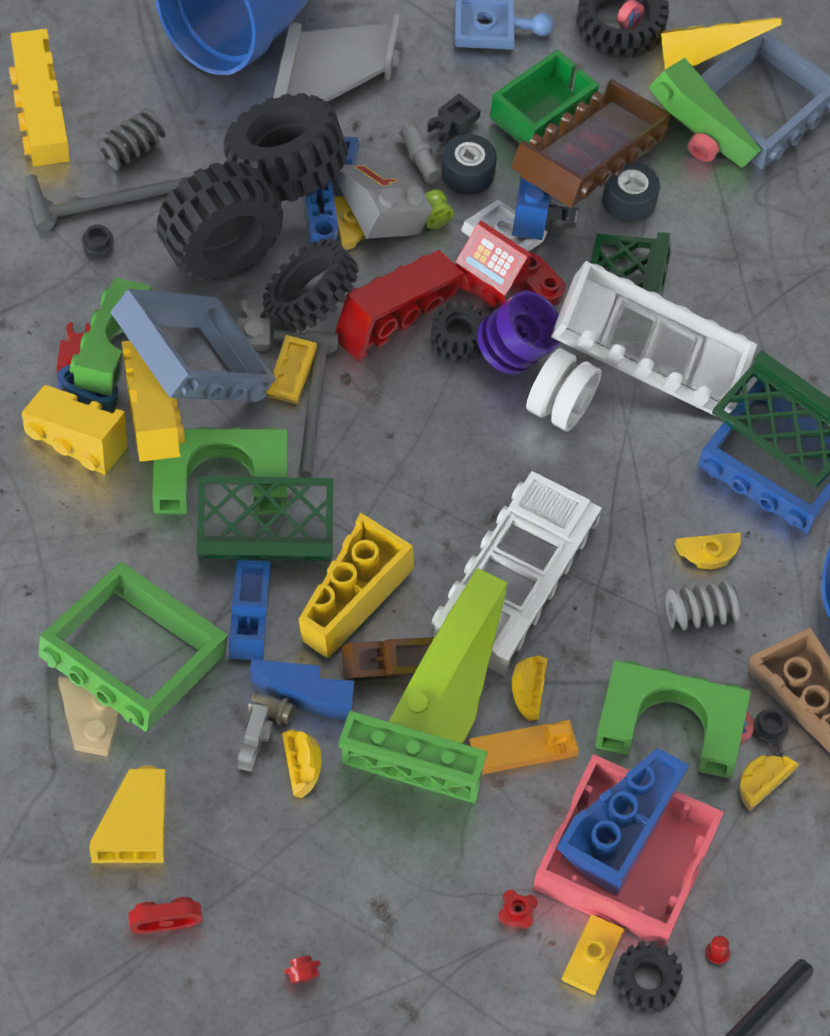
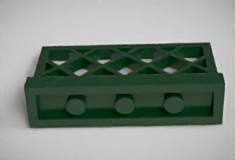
(656, 260)
(800, 395)
(265, 548)

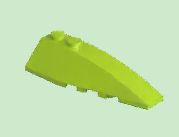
(452, 674)

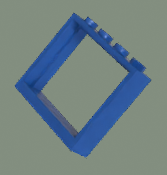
(756, 486)

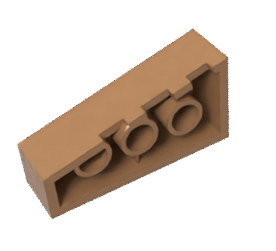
(799, 680)

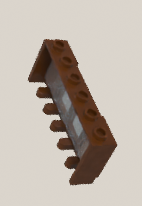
(591, 144)

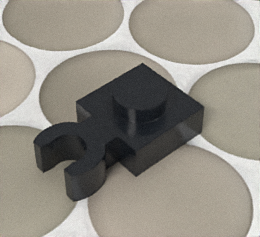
(455, 115)
(562, 213)

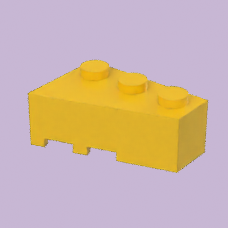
(77, 428)

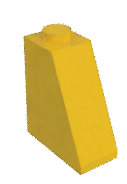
(134, 820)

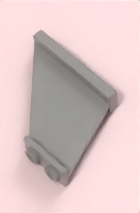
(337, 59)

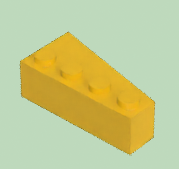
(39, 98)
(355, 585)

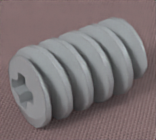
(702, 603)

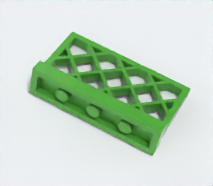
(412, 756)

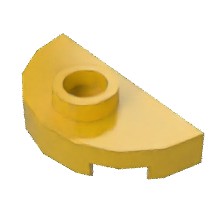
(348, 227)
(710, 550)
(528, 685)
(303, 761)
(764, 776)

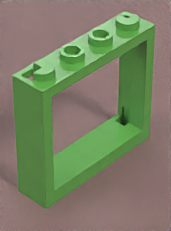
(161, 608)

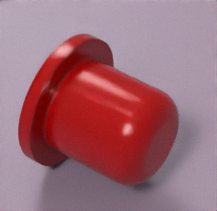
(718, 950)

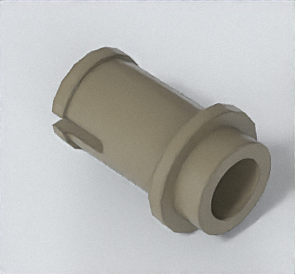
(278, 709)

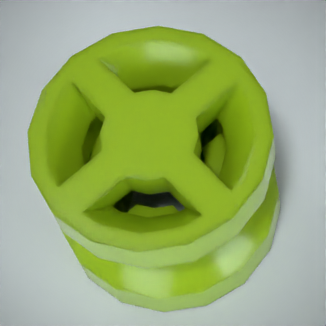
(441, 213)

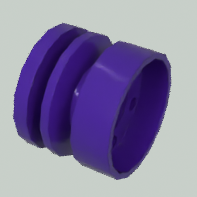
(518, 333)

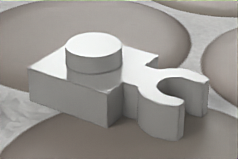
(255, 327)
(258, 730)

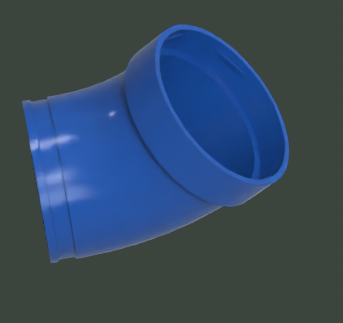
(225, 33)

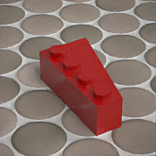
(395, 302)

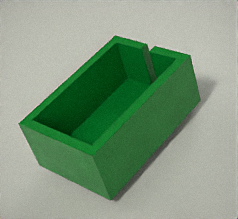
(541, 97)

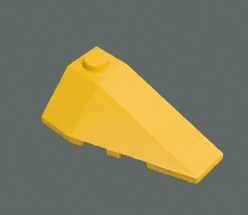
(703, 43)

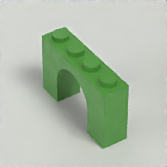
(257, 449)
(717, 705)

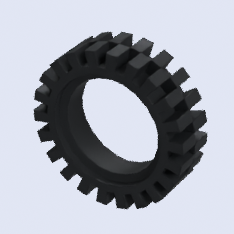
(620, 39)
(282, 293)

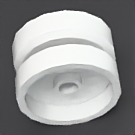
(563, 389)

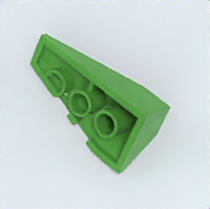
(699, 109)

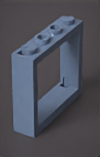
(795, 67)
(141, 313)

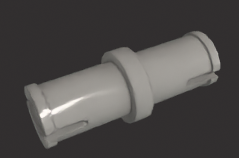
(420, 153)

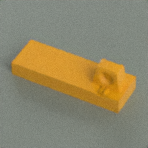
(527, 746)

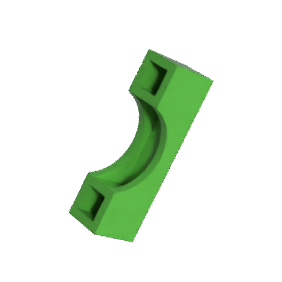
(99, 362)

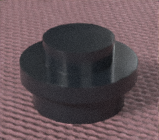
(98, 239)
(771, 725)

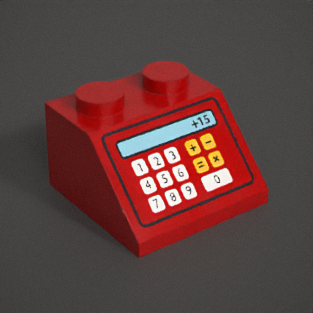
(493, 266)

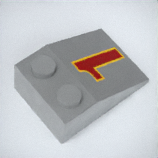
(383, 200)

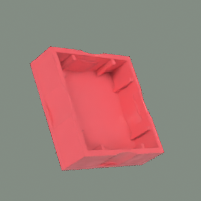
(662, 876)

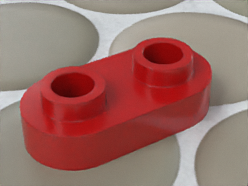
(542, 275)
(154, 917)

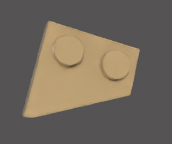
(89, 721)

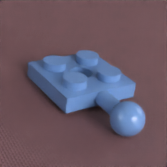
(500, 31)

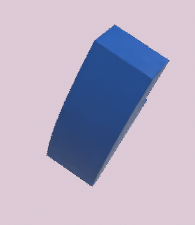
(249, 610)
(304, 687)

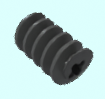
(130, 136)

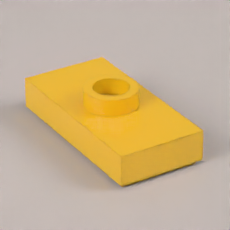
(292, 369)
(592, 954)

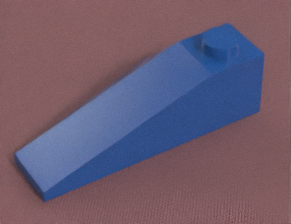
(616, 828)

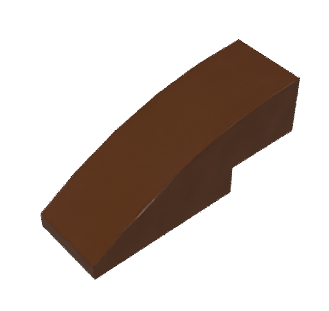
(383, 658)

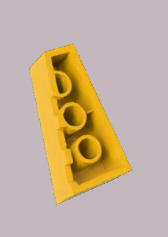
(153, 413)

